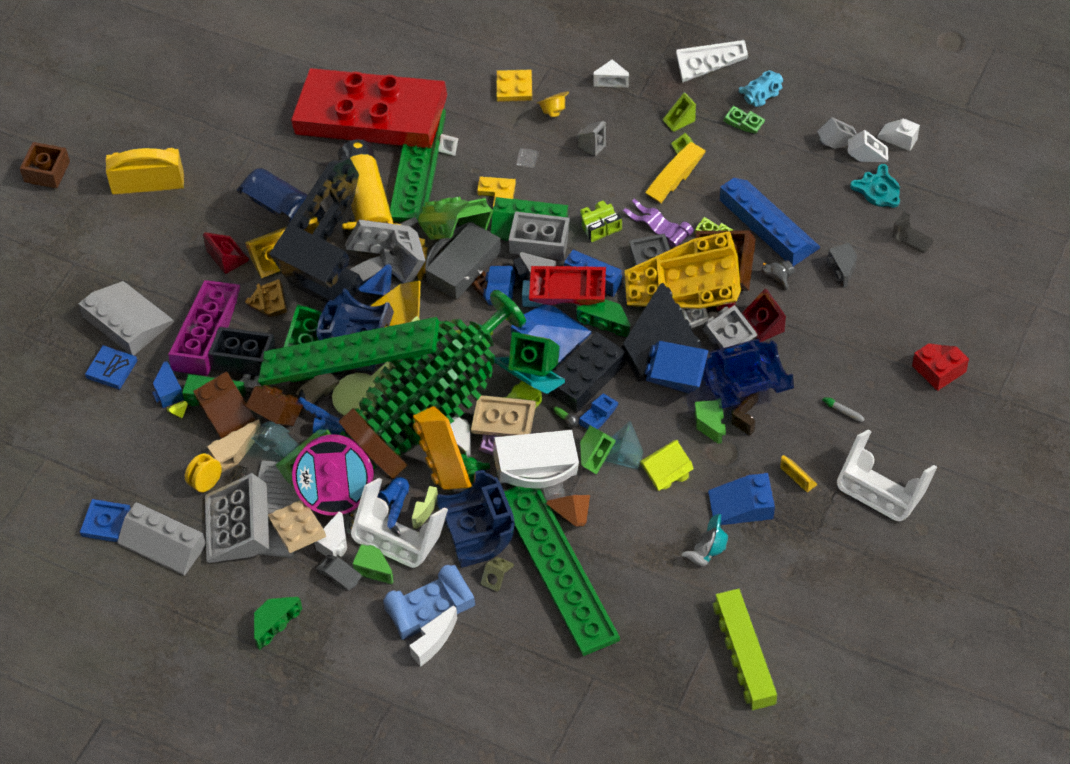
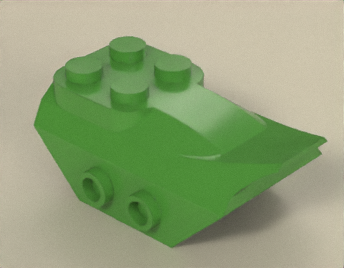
(441, 216)

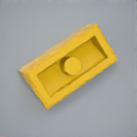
(797, 474)

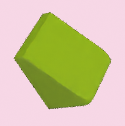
(681, 142)

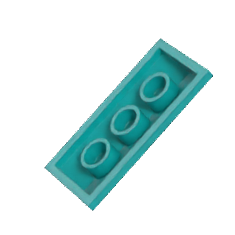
(544, 384)

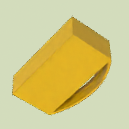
(144, 170)

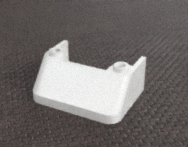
(876, 490)
(372, 529)

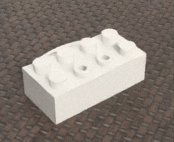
(536, 458)

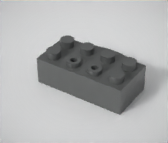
(462, 259)

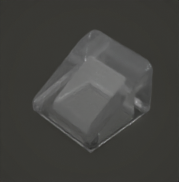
(527, 158)
(553, 492)

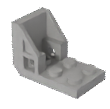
(395, 243)

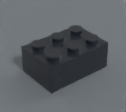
(239, 350)

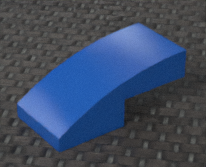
(600, 411)

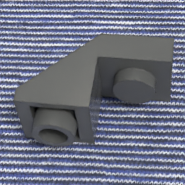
(339, 571)

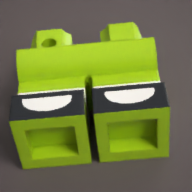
(600, 221)

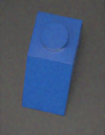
(167, 387)

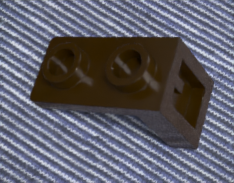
(739, 417)

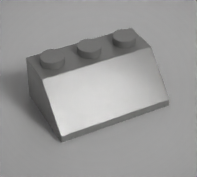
(539, 235)

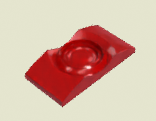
(567, 285)

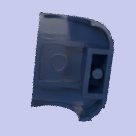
(274, 194)
(478, 520)

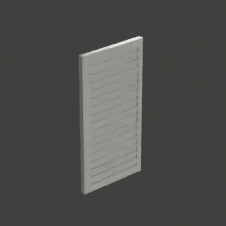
(279, 495)

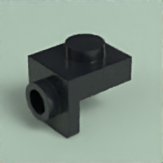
(520, 272)

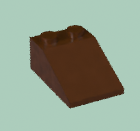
(223, 405)

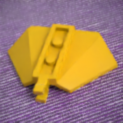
(404, 302)

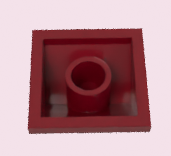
(224, 251)
(765, 316)

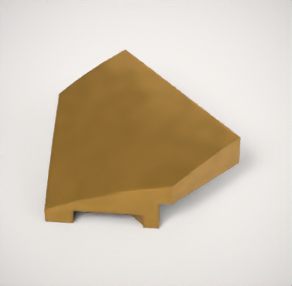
(268, 299)

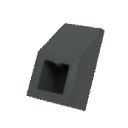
(843, 262)

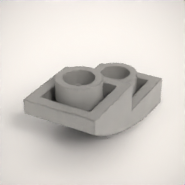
(368, 268)

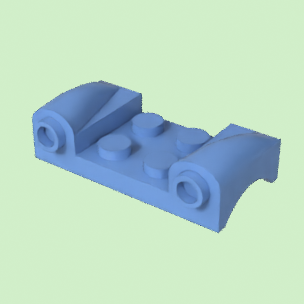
(428, 602)

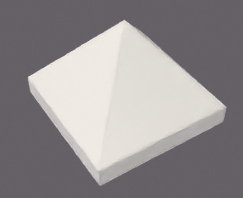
(448, 144)

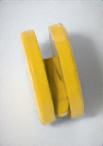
(203, 472)

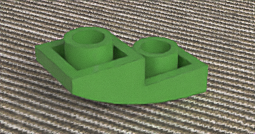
(743, 121)

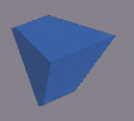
(379, 283)

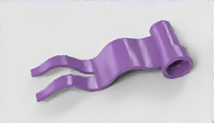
(656, 221)

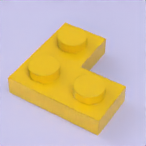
(496, 187)

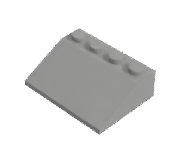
(124, 316)
(237, 520)

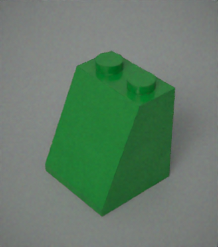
(532, 354)

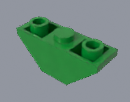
(605, 316)
(273, 618)

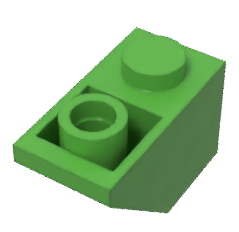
(708, 420)

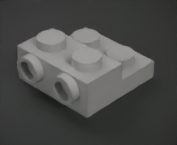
(729, 328)

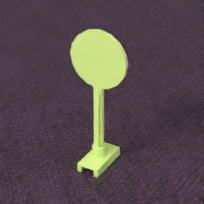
(354, 387)

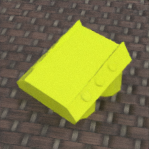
(667, 465)

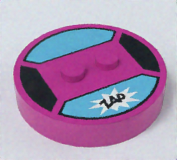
(332, 474)

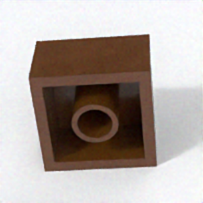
(44, 165)
(274, 405)

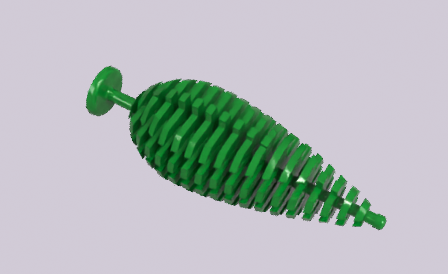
(436, 377)

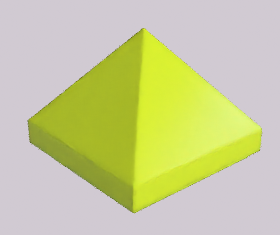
(178, 409)

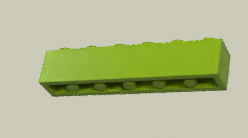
(745, 649)

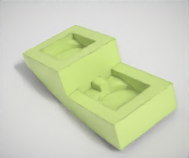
(423, 510)

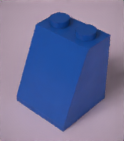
(676, 366)

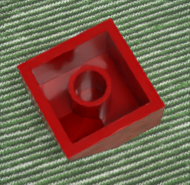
(940, 364)

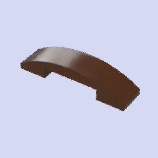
(372, 443)

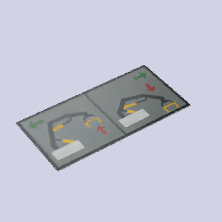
(349, 520)

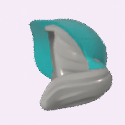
(711, 545)

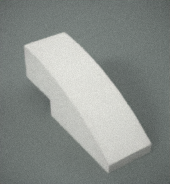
(433, 636)

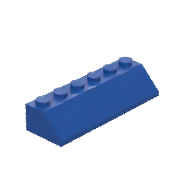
(767, 221)

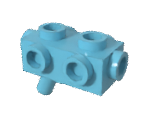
(762, 88)

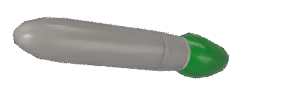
(843, 409)

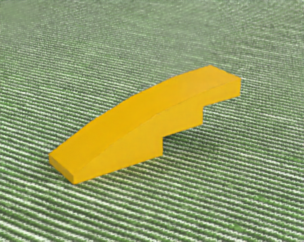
(675, 171)

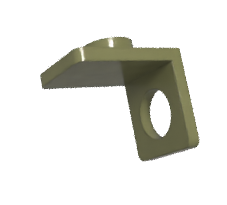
(498, 567)

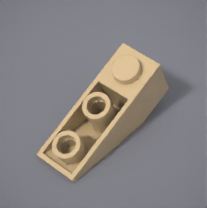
(233, 447)

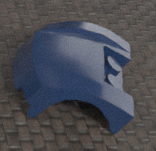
(349, 316)

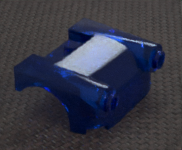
(744, 371)

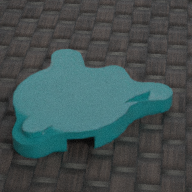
(878, 188)

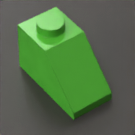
(595, 449)
(372, 564)

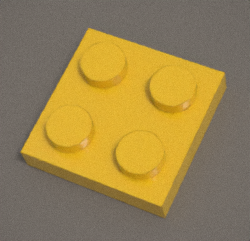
(514, 85)

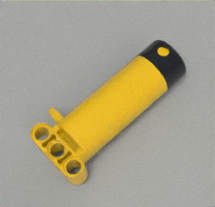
(369, 198)

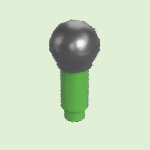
(570, 420)

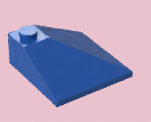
(554, 324)

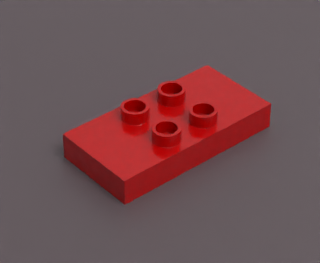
(369, 107)

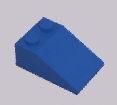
(743, 500)

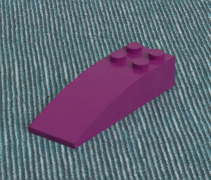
(209, 311)

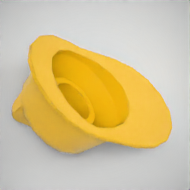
(554, 104)

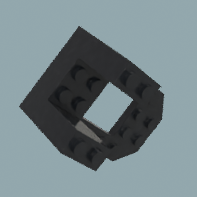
(307, 258)

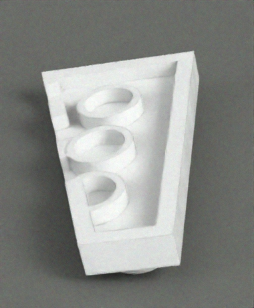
(705, 59)

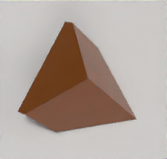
(572, 508)

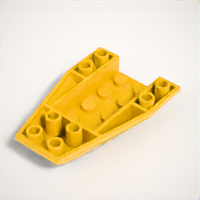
(697, 272)

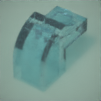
(275, 437)

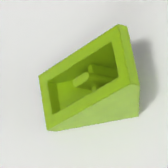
(681, 113)

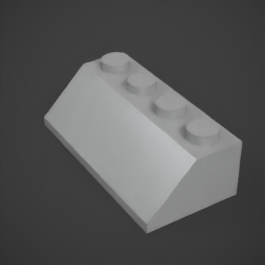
(161, 539)

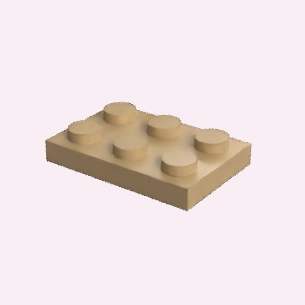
(503, 416)
(296, 526)

